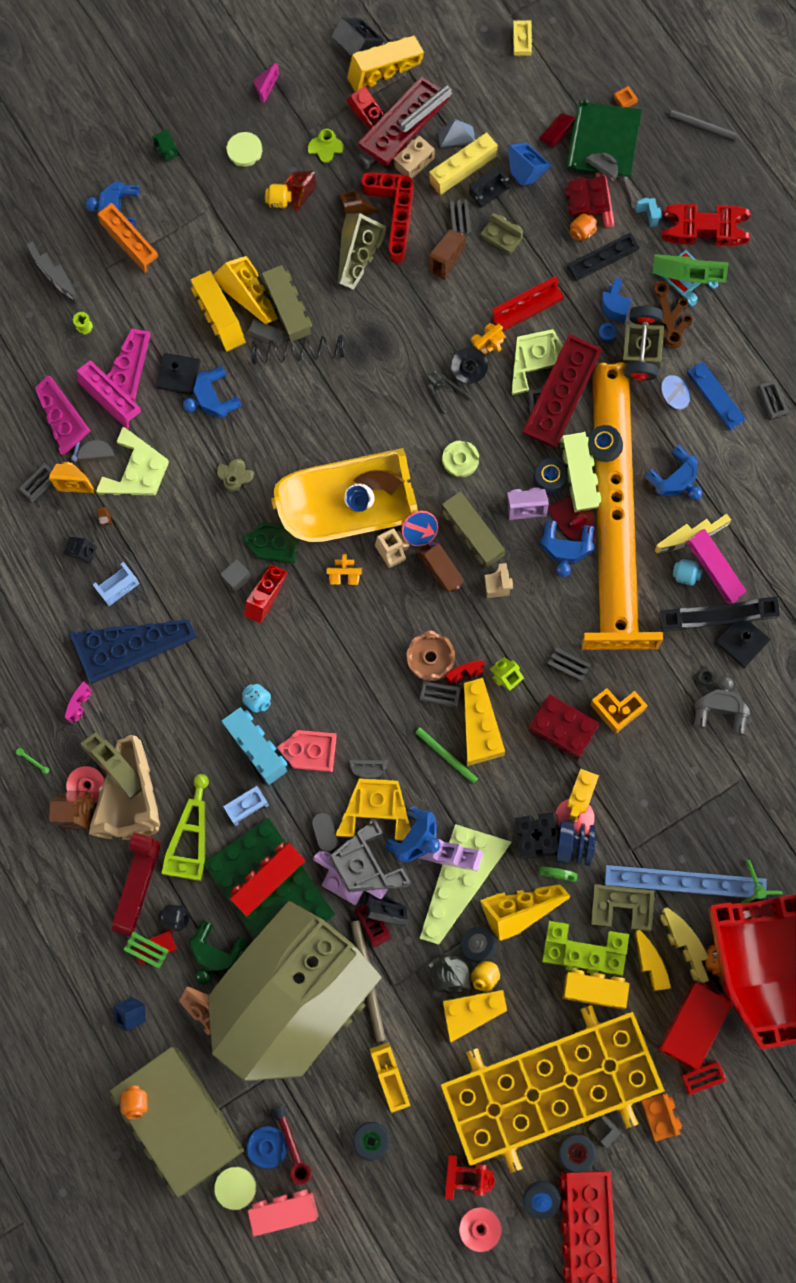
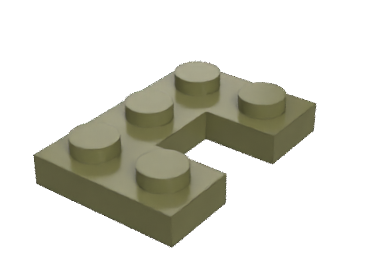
(638, 900)

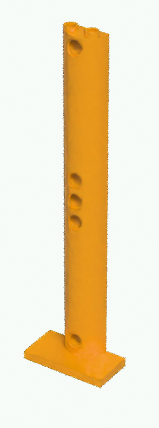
(616, 537)

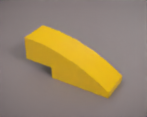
(651, 961)
(390, 1077)

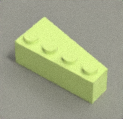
(580, 472)

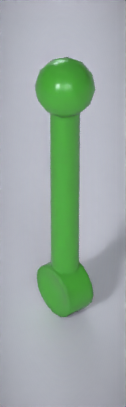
(20, 752)

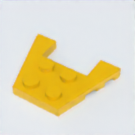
(376, 800)

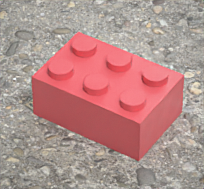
(282, 1212)

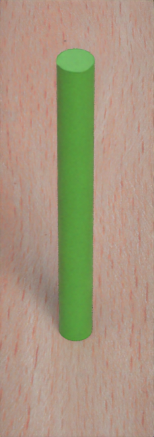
(446, 755)

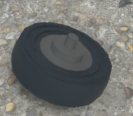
(479, 944)

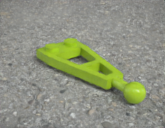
(181, 866)

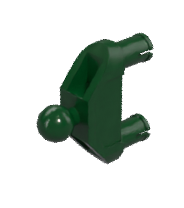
(212, 957)

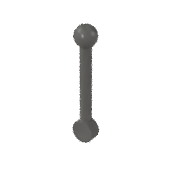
(633, 203)

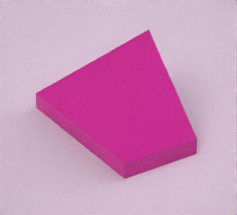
(266, 81)

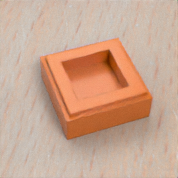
(625, 97)

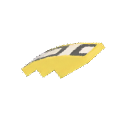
(678, 538)

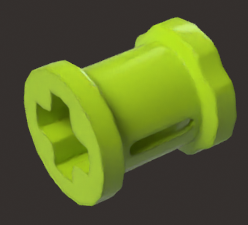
(79, 318)

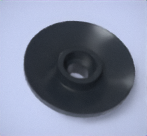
(467, 357)

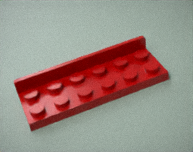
(587, 1227)

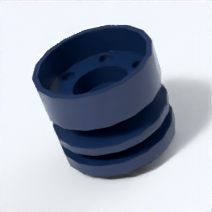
(576, 843)

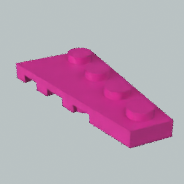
(130, 362)
(62, 416)

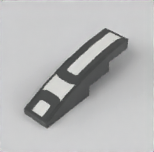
(54, 274)

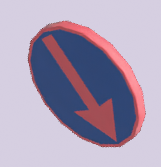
(419, 528)

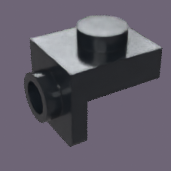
(80, 548)

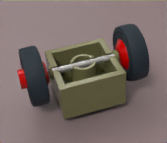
(643, 343)

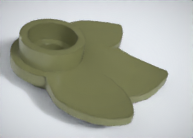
(234, 472)

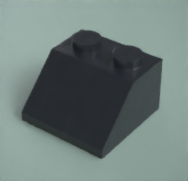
(356, 35)

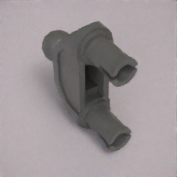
(722, 702)

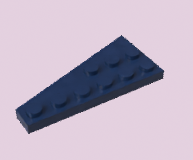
(121, 647)

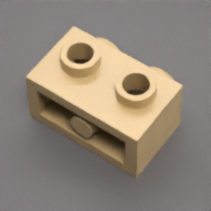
(414, 157)

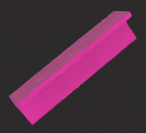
(107, 393)
(716, 566)

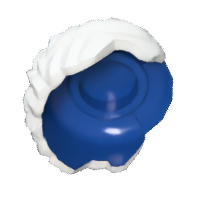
(359, 497)

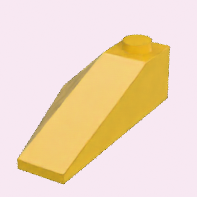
(240, 281)
(516, 912)

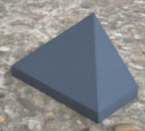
(456, 134)

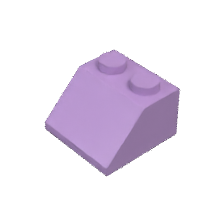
(527, 503)

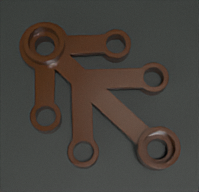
(669, 318)

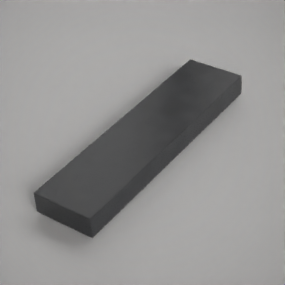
(603, 256)

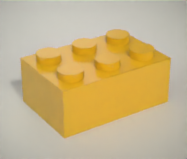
(595, 989)

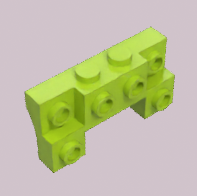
(582, 955)

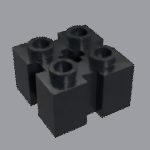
(529, 827)

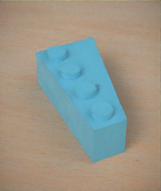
(255, 746)

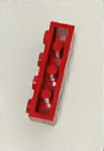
(266, 878)

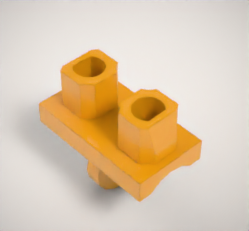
(491, 340)
(335, 573)

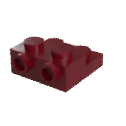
(588, 196)

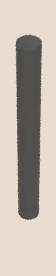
(704, 125)

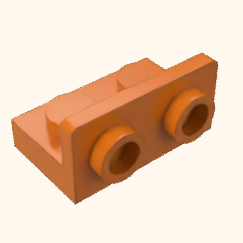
(661, 1116)

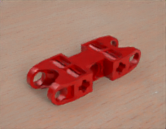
(717, 225)

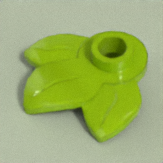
(325, 148)

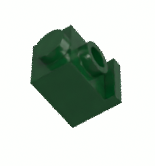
(165, 145)

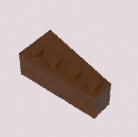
(72, 810)

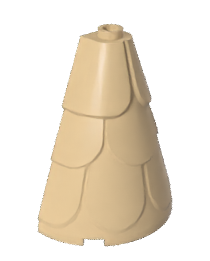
(115, 811)

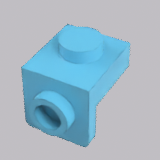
(650, 206)

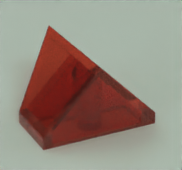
(301, 185)

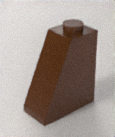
(446, 253)
(440, 566)

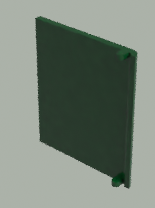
(604, 130)

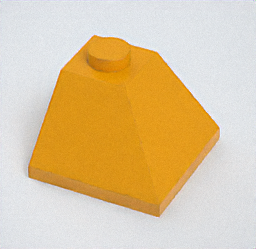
(69, 478)

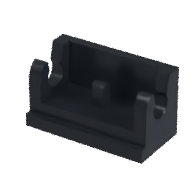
(489, 186)

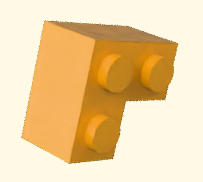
(617, 713)

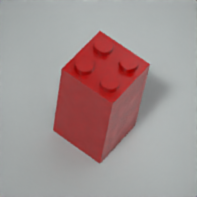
(695, 1025)

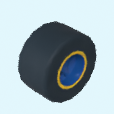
(605, 436)
(550, 469)

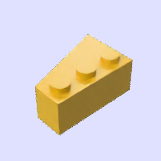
(471, 1012)

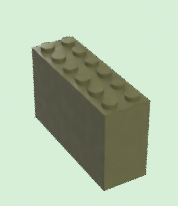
(181, 1123)

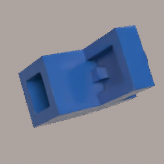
(615, 306)

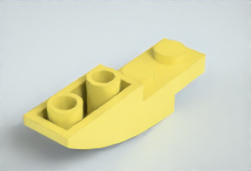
(682, 935)

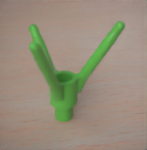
(759, 891)

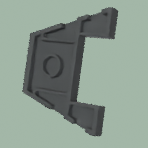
(358, 866)

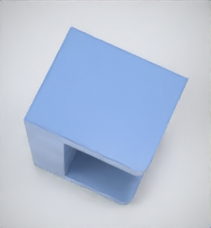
(117, 585)
(245, 805)

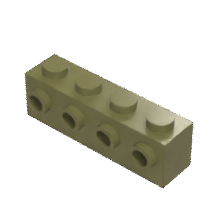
(286, 303)
(473, 530)

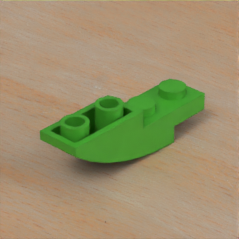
(690, 270)

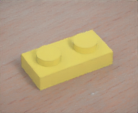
(522, 38)

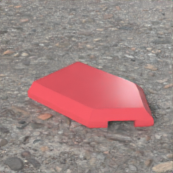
(310, 750)

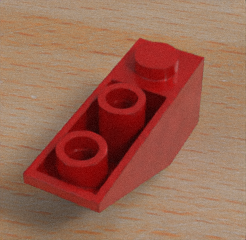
(365, 107)
(264, 594)

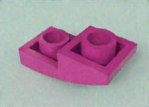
(74, 709)

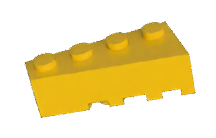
(384, 62)
(217, 310)
(482, 732)

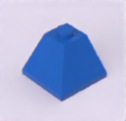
(526, 163)

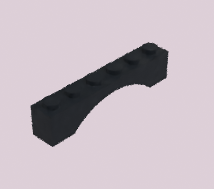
(719, 615)

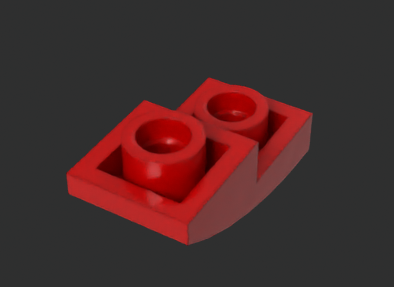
(471, 669)

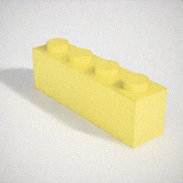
(463, 163)

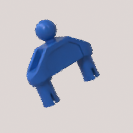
(113, 194)
(207, 397)
(679, 481)
(566, 551)
(419, 839)

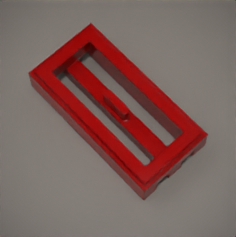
(687, 1083)

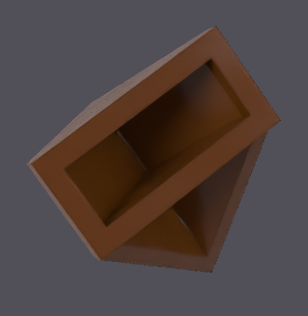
(354, 203)

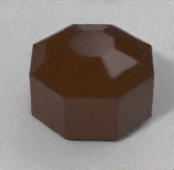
(104, 516)

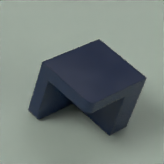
(129, 1013)

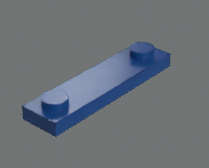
(716, 396)

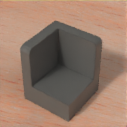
(236, 575)
(604, 1130)

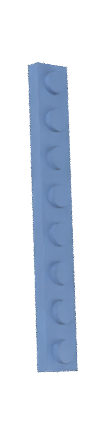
(681, 881)

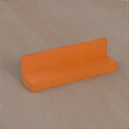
(127, 236)

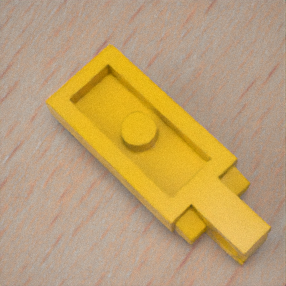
(581, 793)

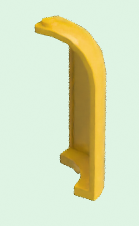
(314, 502)

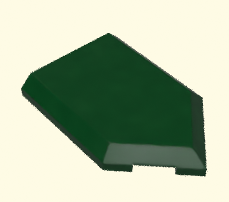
(272, 542)

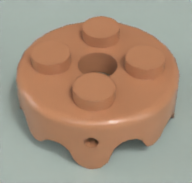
(430, 643)

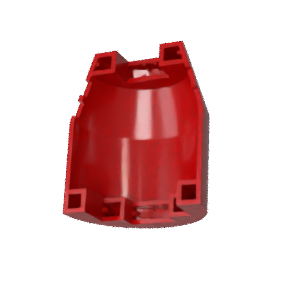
(759, 965)

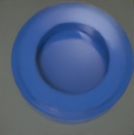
(607, 332)

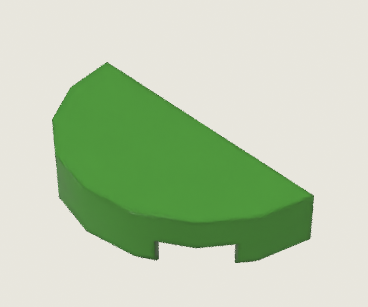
(558, 873)

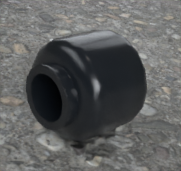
(174, 918)

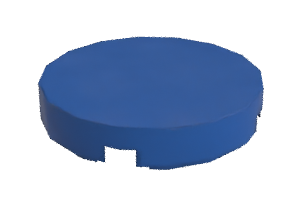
(267, 1147)

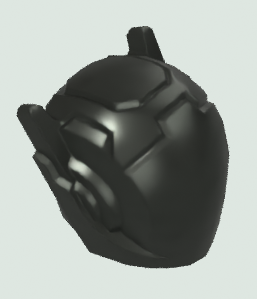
(450, 975)

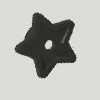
(710, 678)

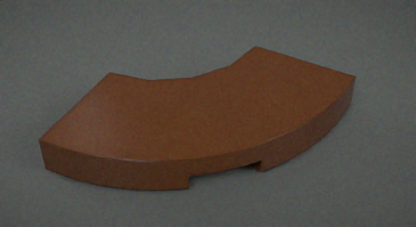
(380, 480)

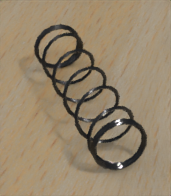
(254, 346)

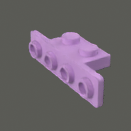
(334, 883)

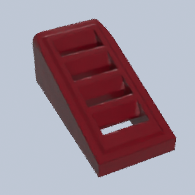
(379, 939)

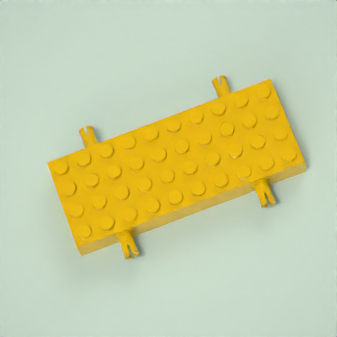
(551, 1088)

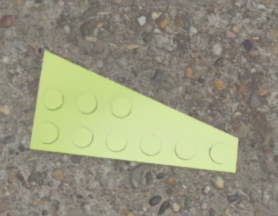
(458, 885)

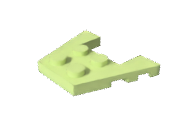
(534, 353)
(142, 472)

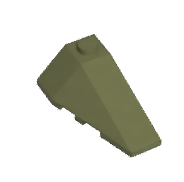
(358, 243)

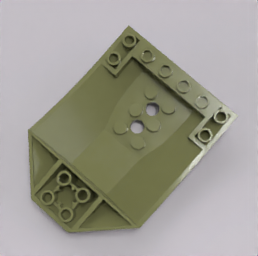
(267, 1022)

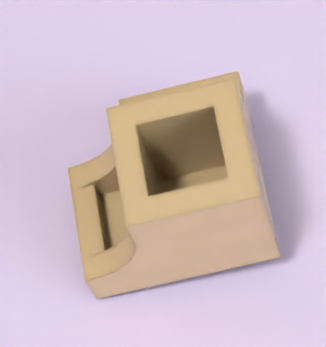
(391, 547)
(498, 583)

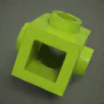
(506, 673)

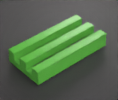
(131, 942)

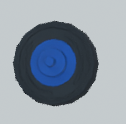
(541, 1200)

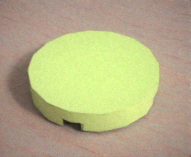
(244, 149)
(460, 459)
(235, 1188)

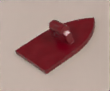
(571, 522)

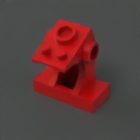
(484, 1178)

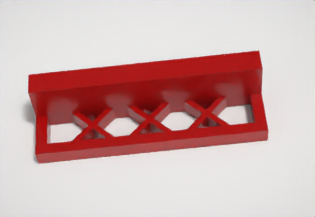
(527, 304)

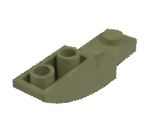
(113, 764)

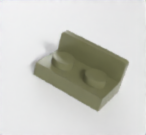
(502, 234)

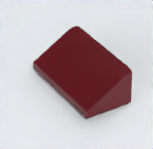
(557, 130)

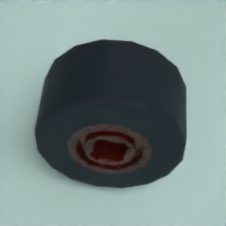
(570, 1150)

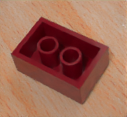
(563, 727)

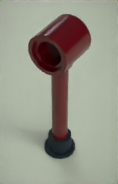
(280, 1114)

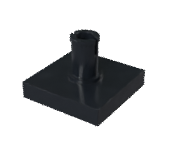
(178, 373)
(743, 642)

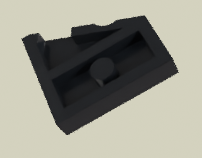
(386, 910)

